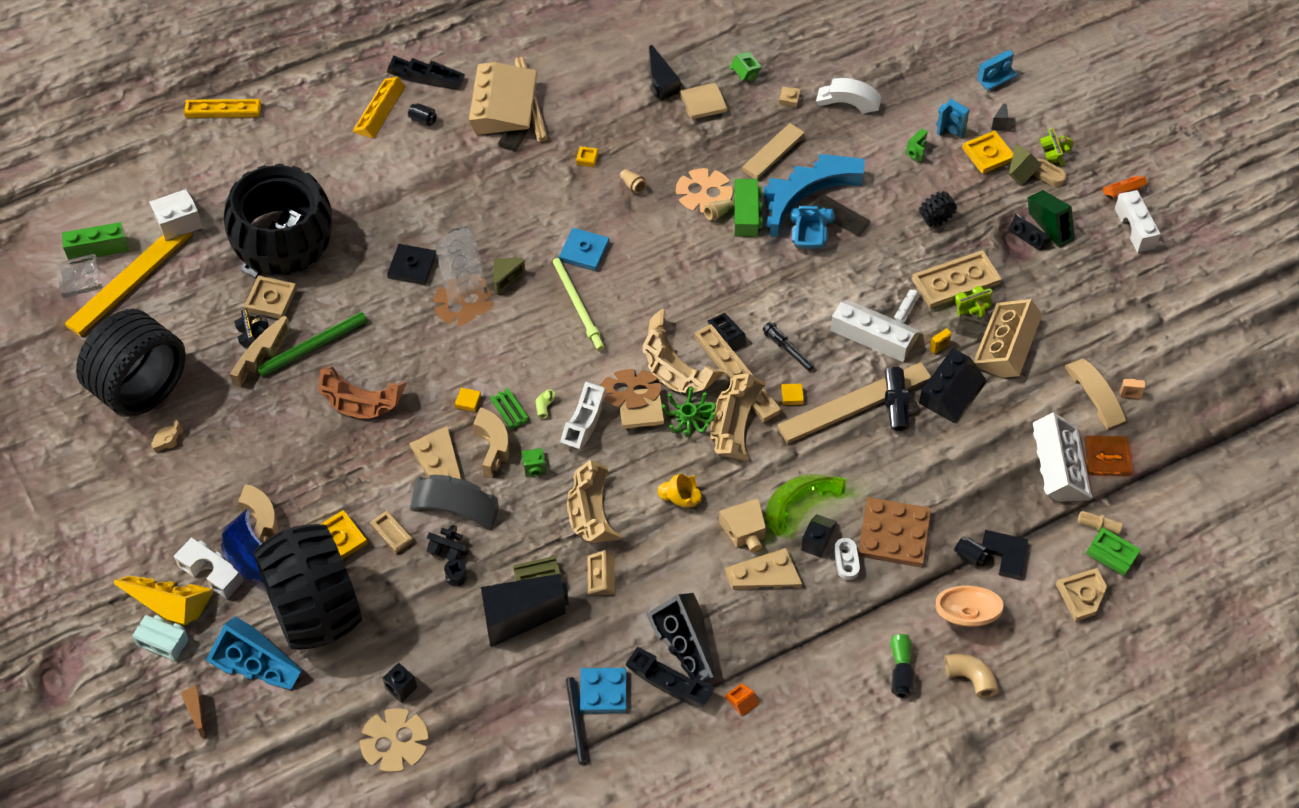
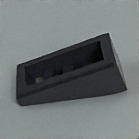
(729, 331)

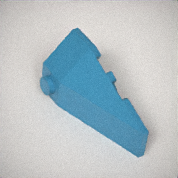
(249, 653)

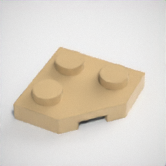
(1082, 593)

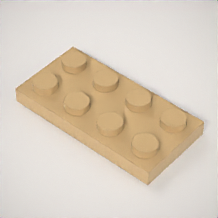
(963, 274)

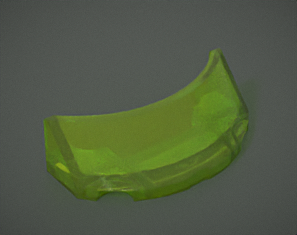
(794, 490)

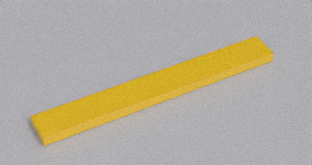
(124, 283)

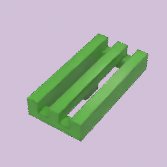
(502, 396)

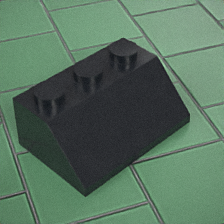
(952, 386)

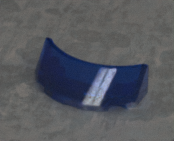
(239, 546)

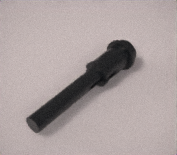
(780, 339)

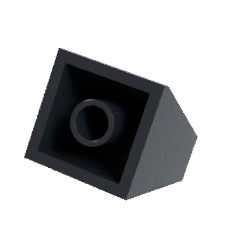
(522, 605)

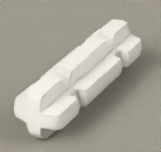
(906, 306)

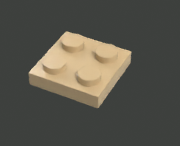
(270, 297)

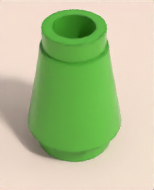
(901, 648)

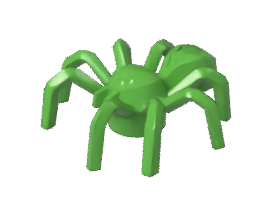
(689, 413)

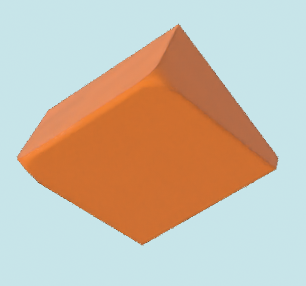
(742, 699)

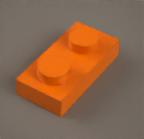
(1130, 184)

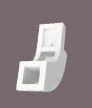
(851, 92)
(586, 416)

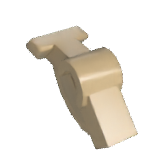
(167, 437)

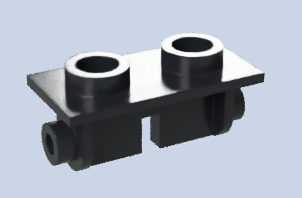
(1028, 232)

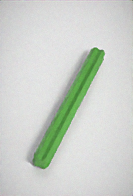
(311, 344)

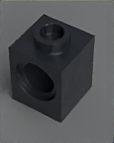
(399, 682)

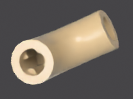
(975, 670)

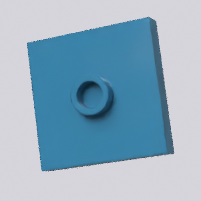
(584, 249)

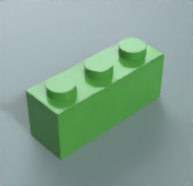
(747, 207)
(95, 240)

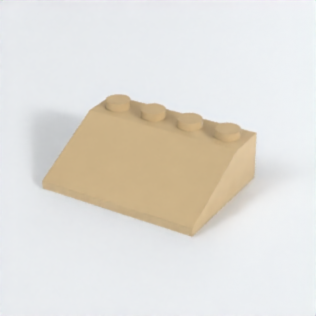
(502, 98)

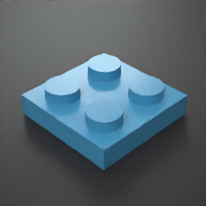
(603, 690)

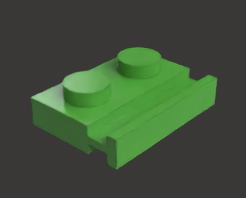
(1113, 551)

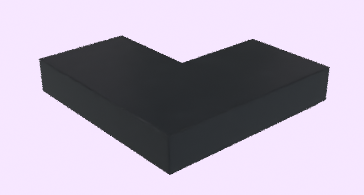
(1010, 548)

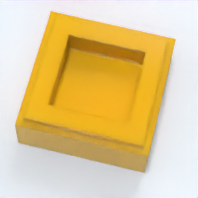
(587, 156)
(940, 341)
(792, 394)
(467, 399)

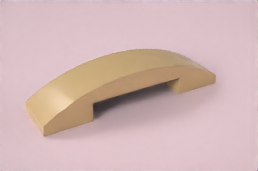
(1099, 392)

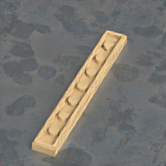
(847, 405)

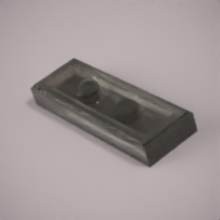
(843, 216)

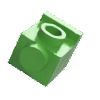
(745, 66)

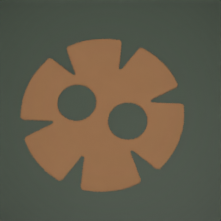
(466, 313)
(632, 399)

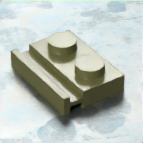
(536, 568)

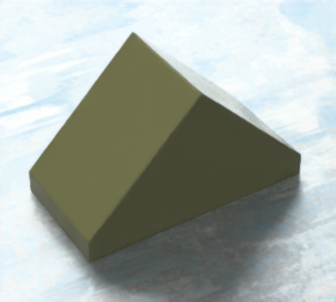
(1023, 165)
(506, 272)

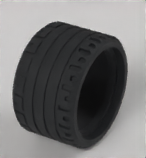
(130, 362)

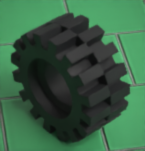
(938, 209)

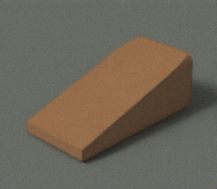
(193, 702)

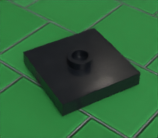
(411, 264)

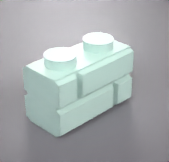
(161, 637)

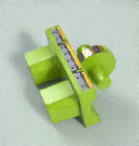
(1051, 141)
(974, 303)

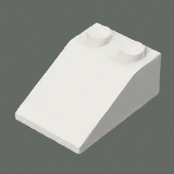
(176, 214)

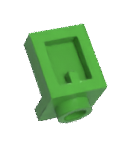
(916, 145)
(534, 462)

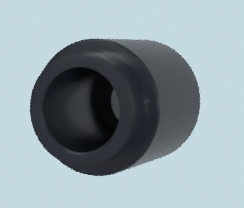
(422, 114)
(971, 551)
(903, 680)

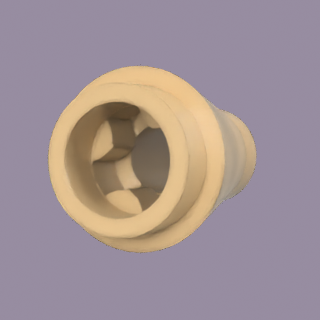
(634, 181)
(716, 209)

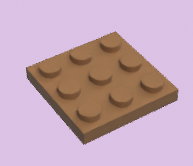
(894, 532)

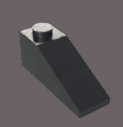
(663, 79)

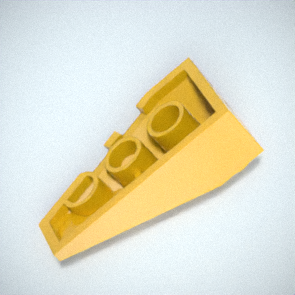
(166, 599)

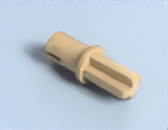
(1099, 521)

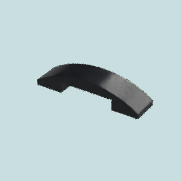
(669, 680)

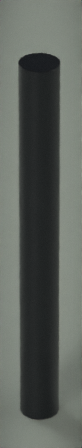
(576, 720)

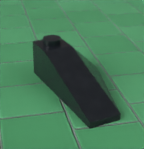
(683, 630)

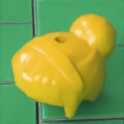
(680, 491)

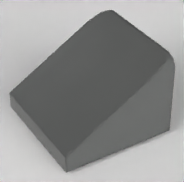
(1000, 119)

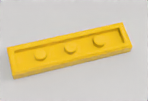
(222, 108)

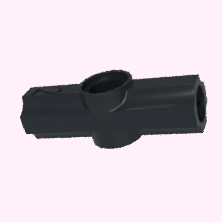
(897, 399)

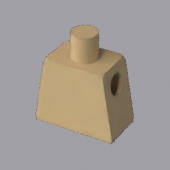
(744, 524)

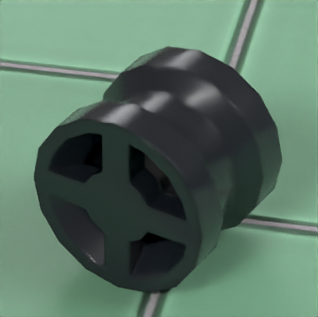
(456, 578)

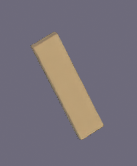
(773, 151)

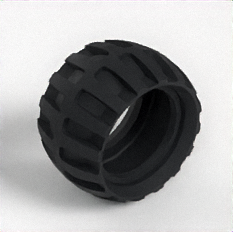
(269, 191)
(308, 586)

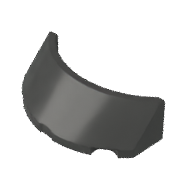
(455, 496)

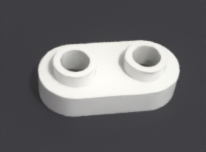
(846, 560)

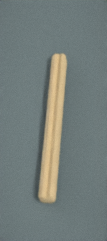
(536, 115)

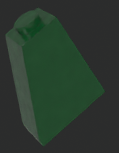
(1052, 216)

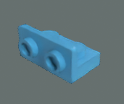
(996, 70)
(953, 118)

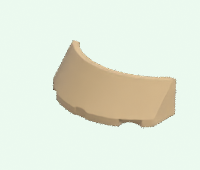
(673, 371)
(731, 415)
(586, 504)

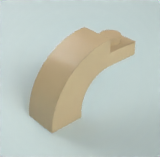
(492, 429)
(261, 509)

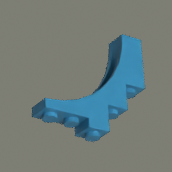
(827, 173)

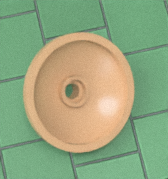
(969, 606)

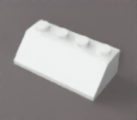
(874, 330)
(1061, 459)

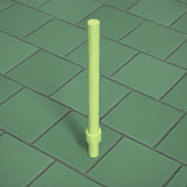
(592, 331)

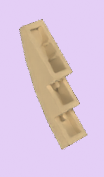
(263, 347)

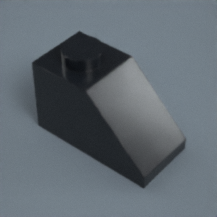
(817, 535)

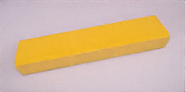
(379, 107)

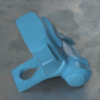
(811, 226)

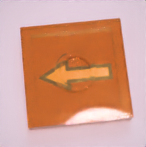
(1108, 455)

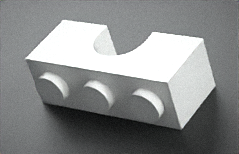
(1143, 229)
(196, 557)

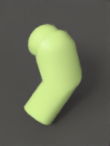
(543, 402)

